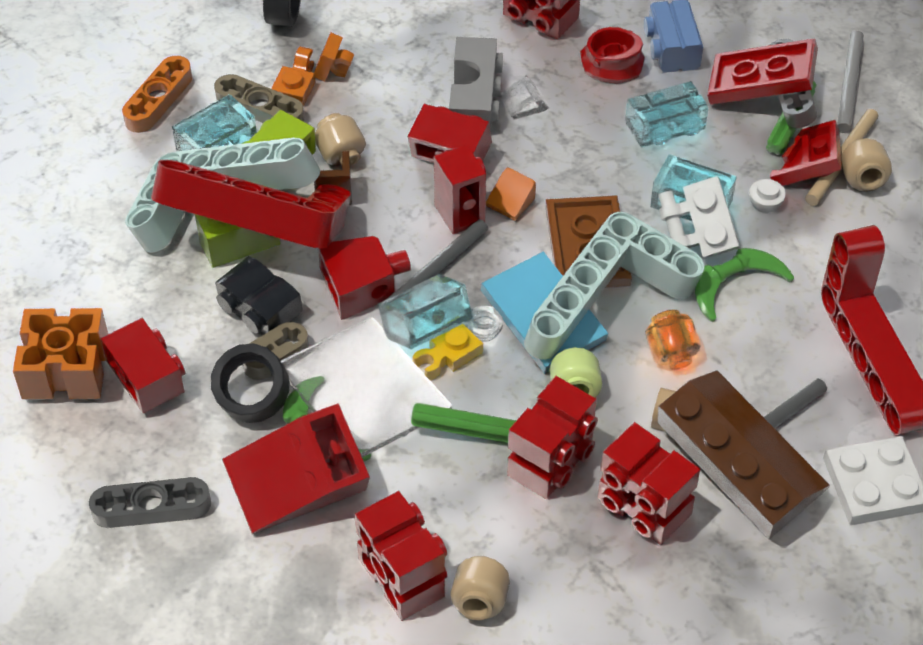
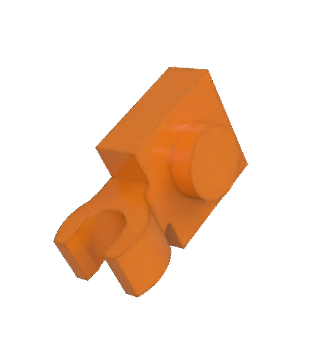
(299, 79)

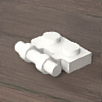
(709, 216)

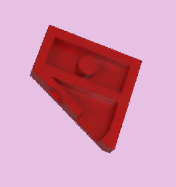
(812, 154)

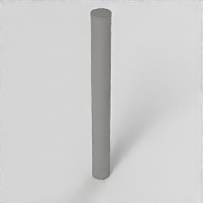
(850, 82)

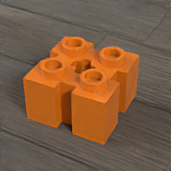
(60, 353)

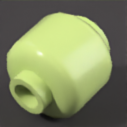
(579, 369)

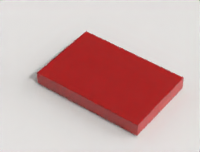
(763, 71)

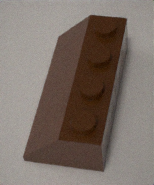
(741, 452)

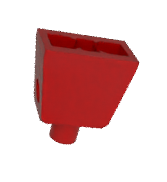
(360, 273)

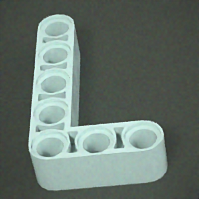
(268, 163)
(618, 243)

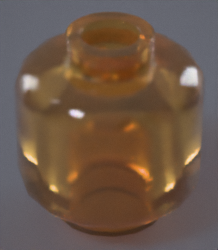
(672, 339)

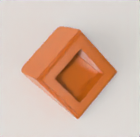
(512, 194)

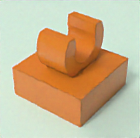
(333, 59)

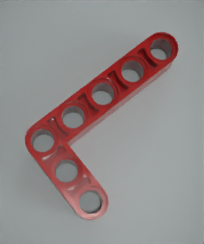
(252, 206)
(866, 330)

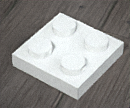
(875, 480)

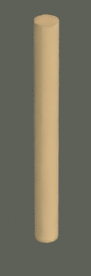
(859, 132)

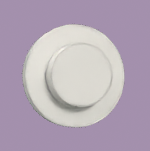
(766, 195)

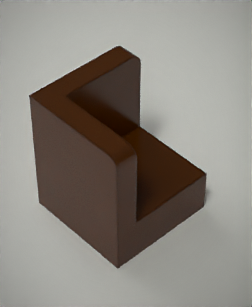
(337, 177)

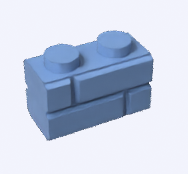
(673, 36)

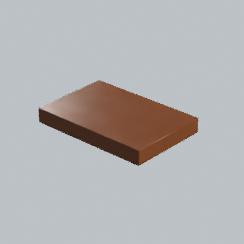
(574, 224)

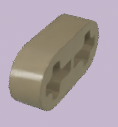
(275, 342)

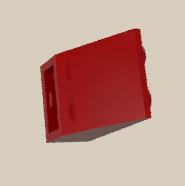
(297, 469)

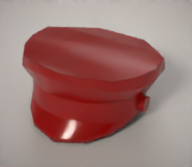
(613, 55)

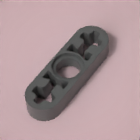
(137, 491)

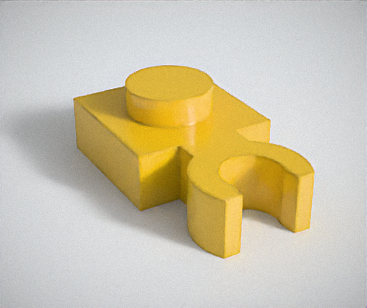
(450, 349)

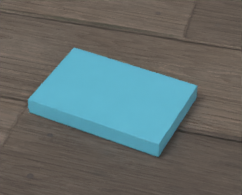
(522, 291)

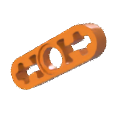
(156, 106)

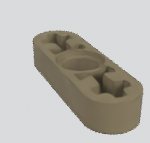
(247, 91)

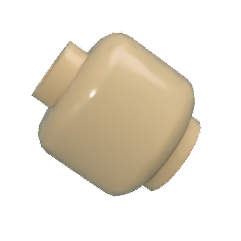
(339, 134)
(866, 165)
(480, 588)

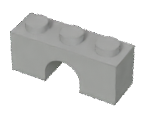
(475, 78)

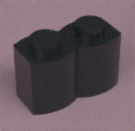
(258, 296)

